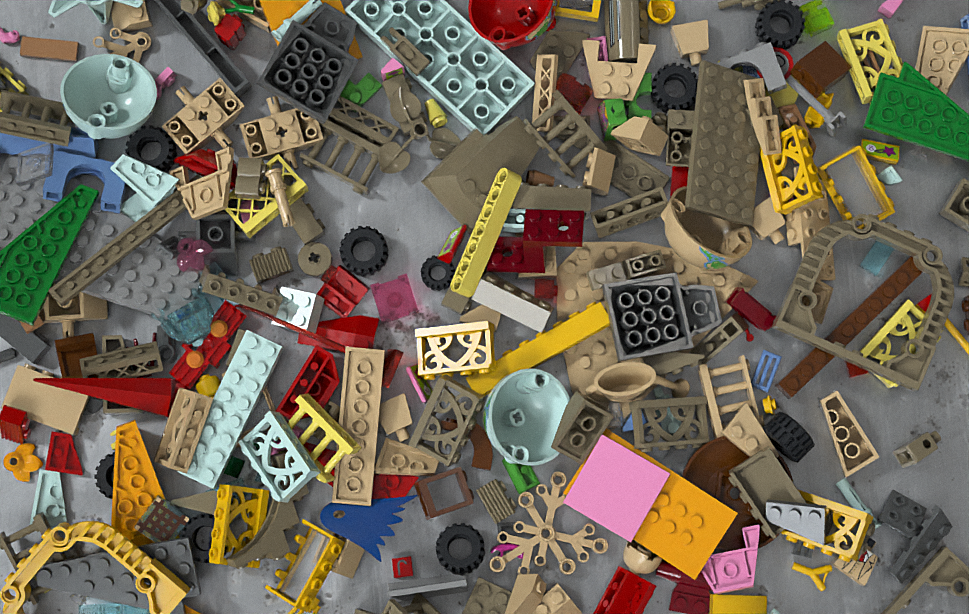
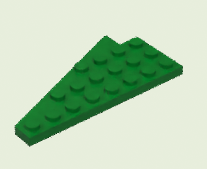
(918, 113)
(38, 254)

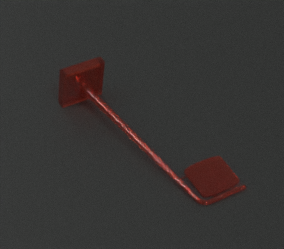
(392, 356)

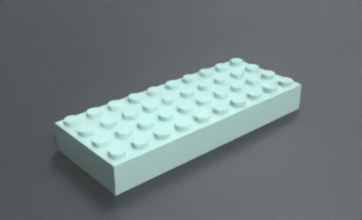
(464, 68)

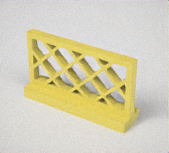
(270, 210)

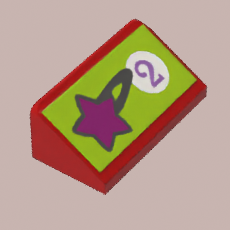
(452, 244)

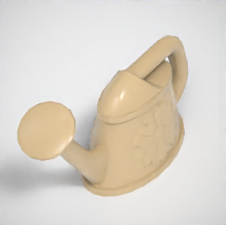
(630, 381)

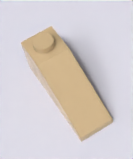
(526, 594)

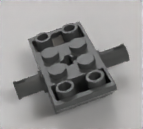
(226, 246)

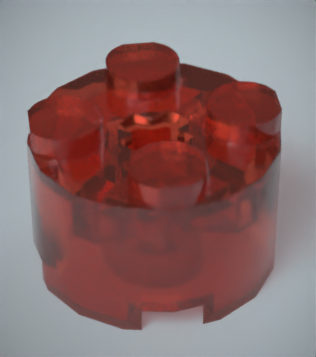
(573, 91)

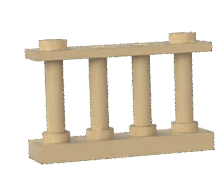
(711, 393)

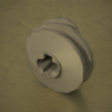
(309, 267)

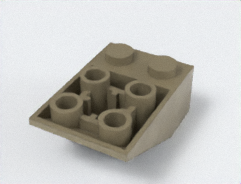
(679, 132)

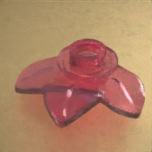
(193, 256)

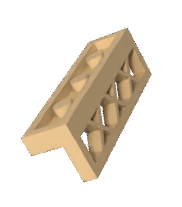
(544, 88)

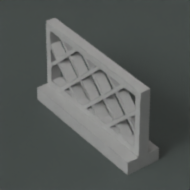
(428, 587)

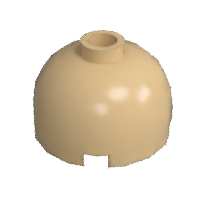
(640, 559)

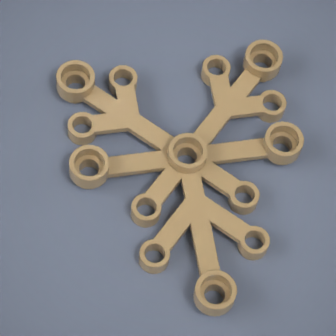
(526, 545)

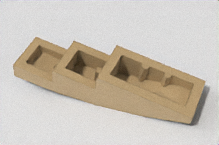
(761, 115)

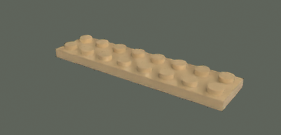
(360, 420)

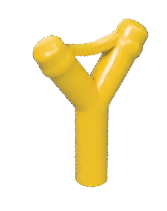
(813, 573)

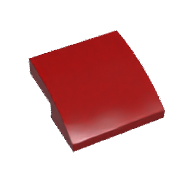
(343, 292)

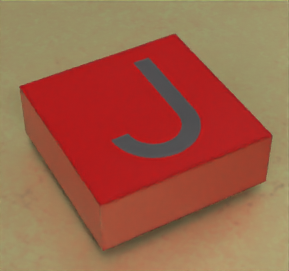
(402, 567)

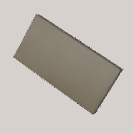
(632, 173)

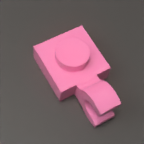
(165, 79)

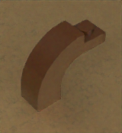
(482, 446)

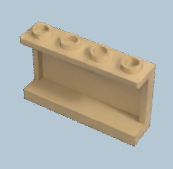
(45, 403)

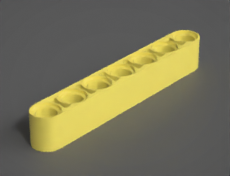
(486, 232)

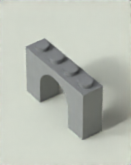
(762, 59)

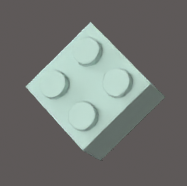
(299, 309)

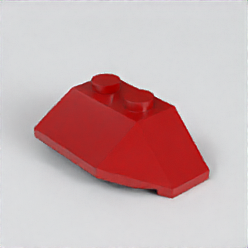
(204, 164)
(316, 378)

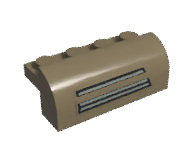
(625, 29)

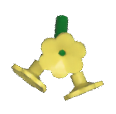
(217, 12)

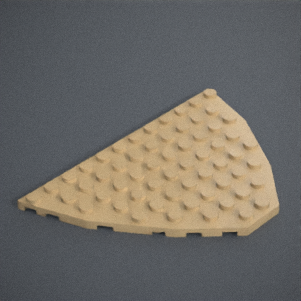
(574, 294)

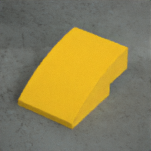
(737, 604)

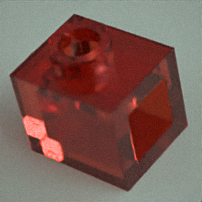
(545, 289)

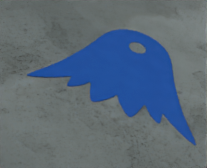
(365, 523)

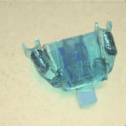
(190, 321)

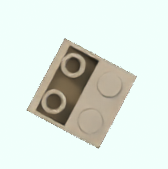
(600, 171)

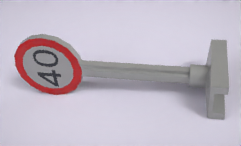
(786, 65)

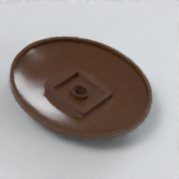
(710, 472)

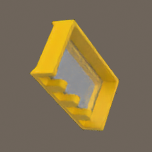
(855, 186)
(307, 567)

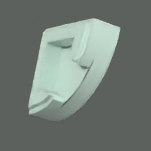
(889, 176)

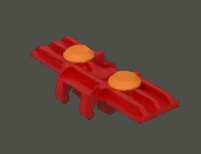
(215, 345)

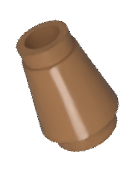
(536, 177)

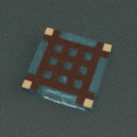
(161, 521)

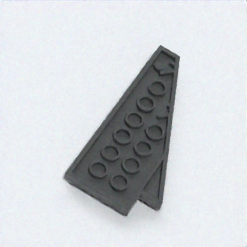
(108, 580)

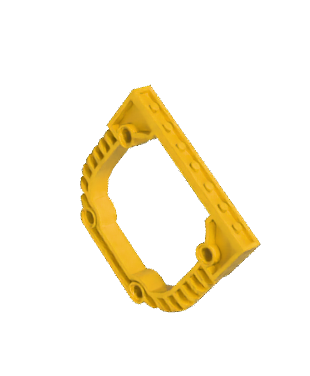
(162, 594)

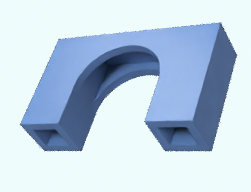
(69, 165)

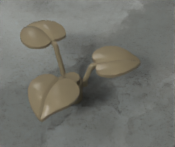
(406, 107)

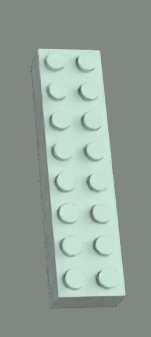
(233, 407)

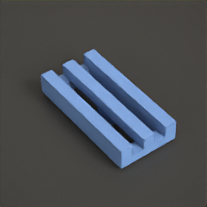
(759, 386)

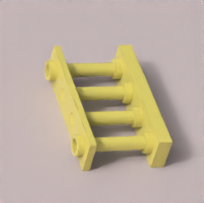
(333, 431)

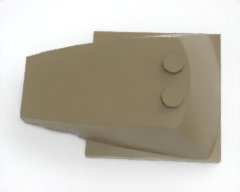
(469, 170)

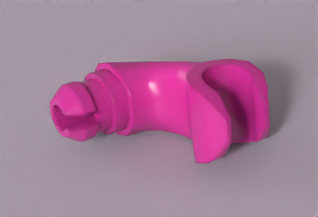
(505, 547)

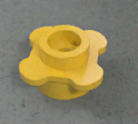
(769, 405)

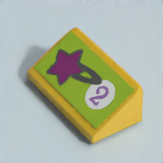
(881, 151)

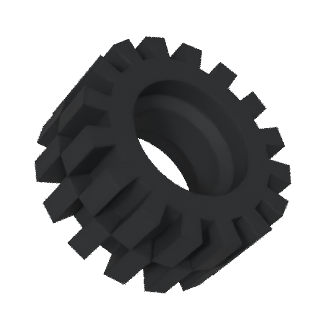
(437, 284)

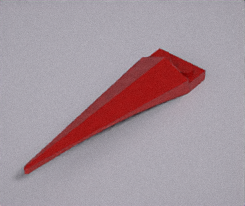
(144, 394)

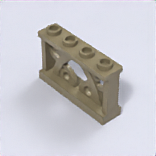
(688, 406)
(424, 432)

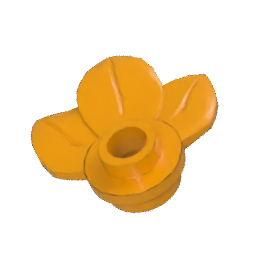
(25, 462)

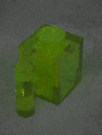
(817, 20)

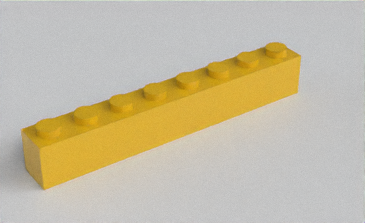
(543, 347)

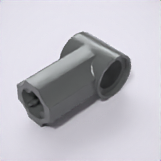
(165, 343)

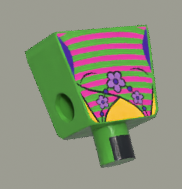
(611, 115)

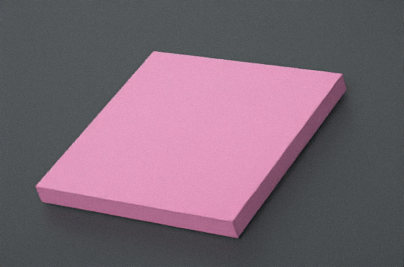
(616, 488)

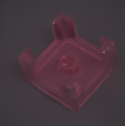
(394, 299)

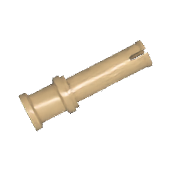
(278, 188)

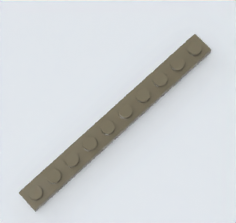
(119, 248)

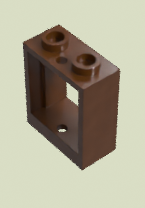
(426, 499)

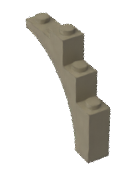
(282, 516)

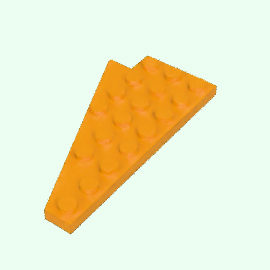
(133, 482)

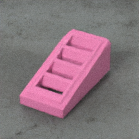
(889, 7)

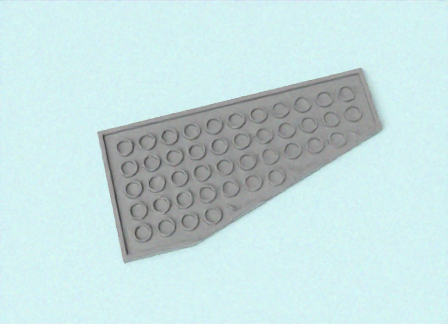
(138, 281)

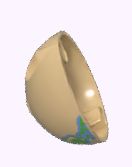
(703, 238)

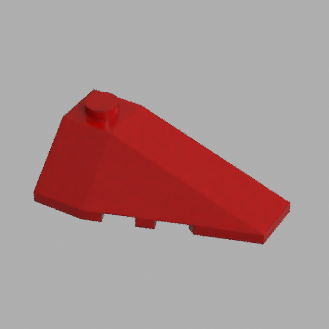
(349, 331)

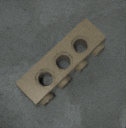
(629, 212)

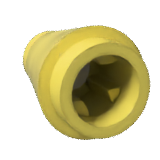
(435, 114)

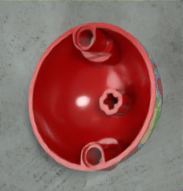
(511, 21)

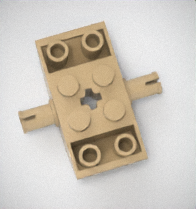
(189, 128)
(263, 135)
(80, 308)

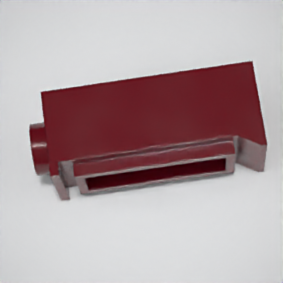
(750, 309)

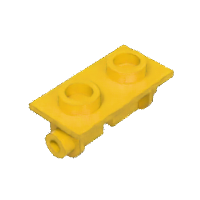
(812, 117)

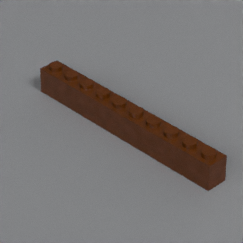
(850, 327)

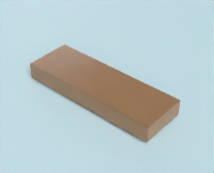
(49, 49)

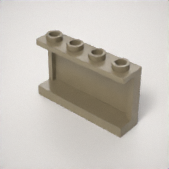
(762, 479)

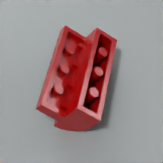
(625, 594)

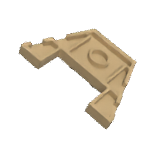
(616, 79)
(210, 192)

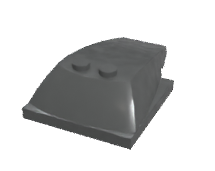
(312, 62)
(658, 314)

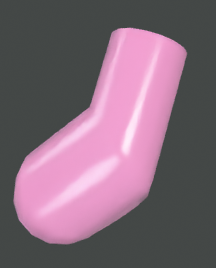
(9, 37)

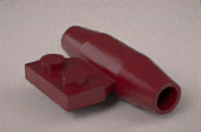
(688, 595)

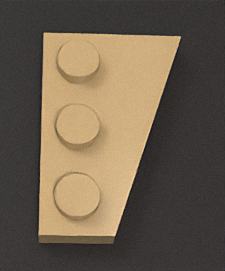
(747, 432)
(404, 460)

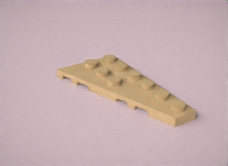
(942, 55)

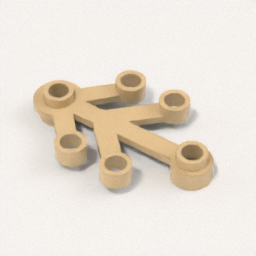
(124, 50)

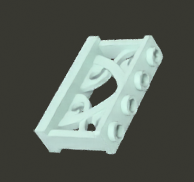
(261, 458)

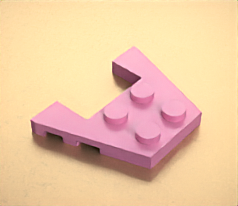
(734, 568)

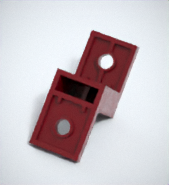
(540, 231)

